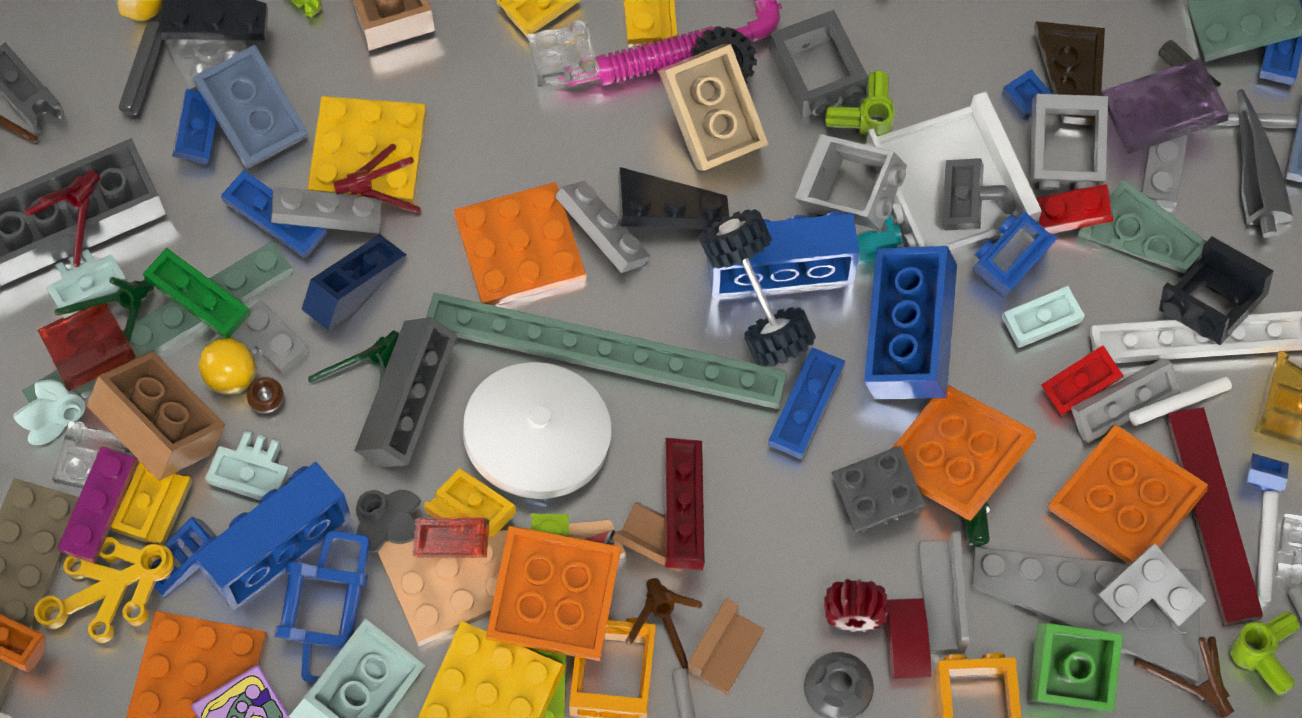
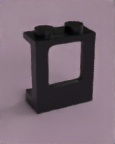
(1227, 273)

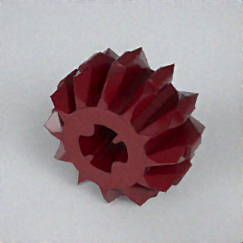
(856, 605)

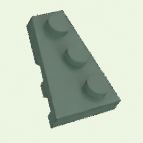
(1243, 25)
(1146, 231)

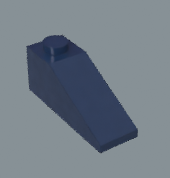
(350, 281)

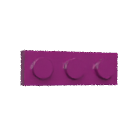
(97, 505)

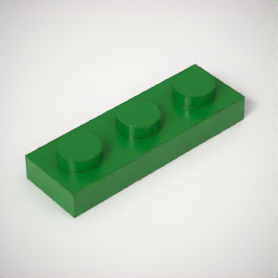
(196, 293)

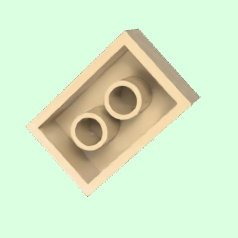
(713, 107)

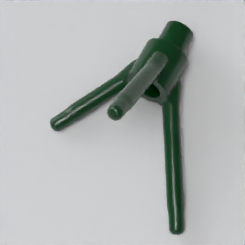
(129, 296)
(377, 354)

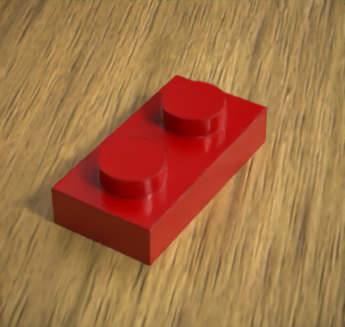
(1075, 209)
(1082, 380)

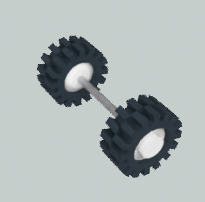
(737, 241)

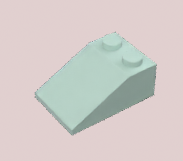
(362, 679)

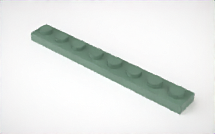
(173, 323)

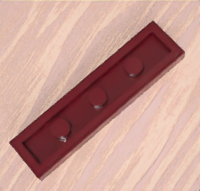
(683, 504)

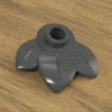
(390, 521)

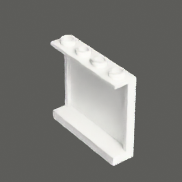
(953, 136)

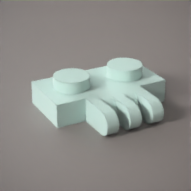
(86, 281)
(249, 468)

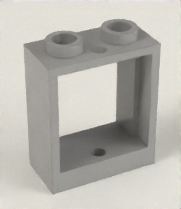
(1068, 105)
(823, 170)

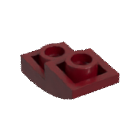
(908, 638)

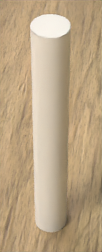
(1180, 400)
(1267, 546)

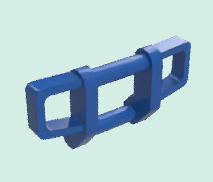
(354, 583)

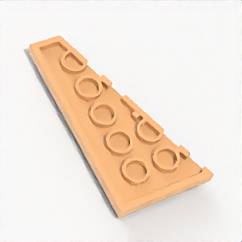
(451, 590)

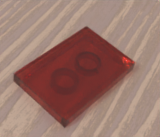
(86, 345)

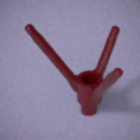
(361, 180)
(77, 195)

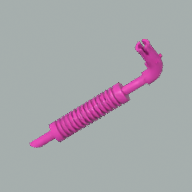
(675, 49)

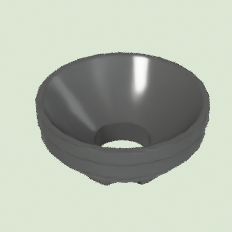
(833, 703)

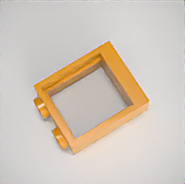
(989, 664)
(610, 706)

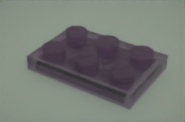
(1165, 106)

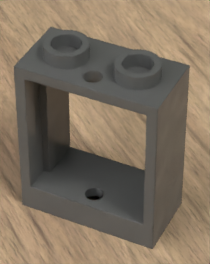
(807, 35)

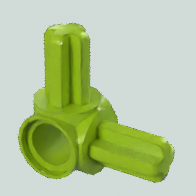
(874, 105)
(1266, 640)

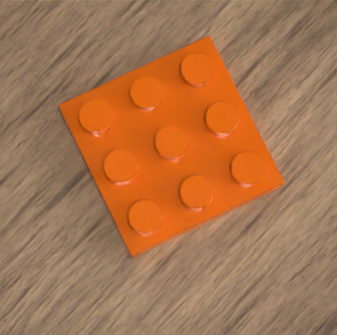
(519, 245)
(962, 450)
(1127, 496)
(553, 593)
(188, 661)

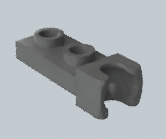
(25, 90)

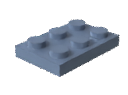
(250, 107)

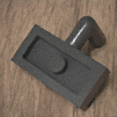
(965, 194)

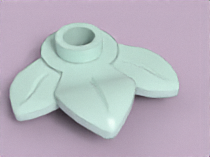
(48, 414)

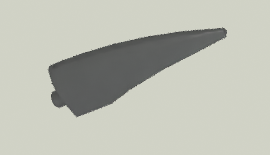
(1263, 185)

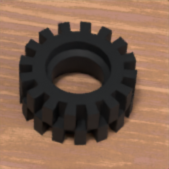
(740, 44)

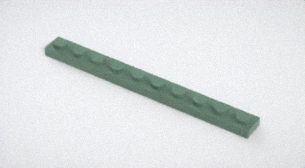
(609, 351)

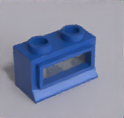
(1013, 254)

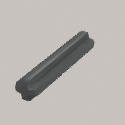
(141, 69)

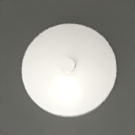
(536, 430)

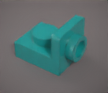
(871, 240)

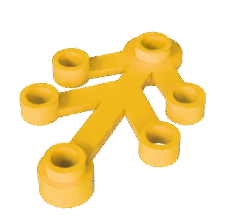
(111, 586)

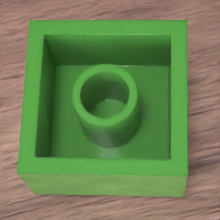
(1075, 667)

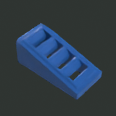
(183, 537)

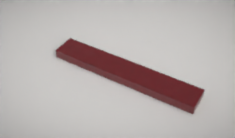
(1215, 519)

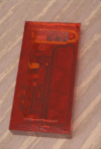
(451, 537)

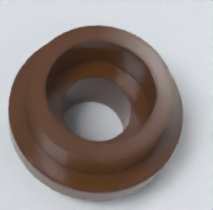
(261, 386)

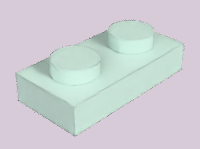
(1043, 317)

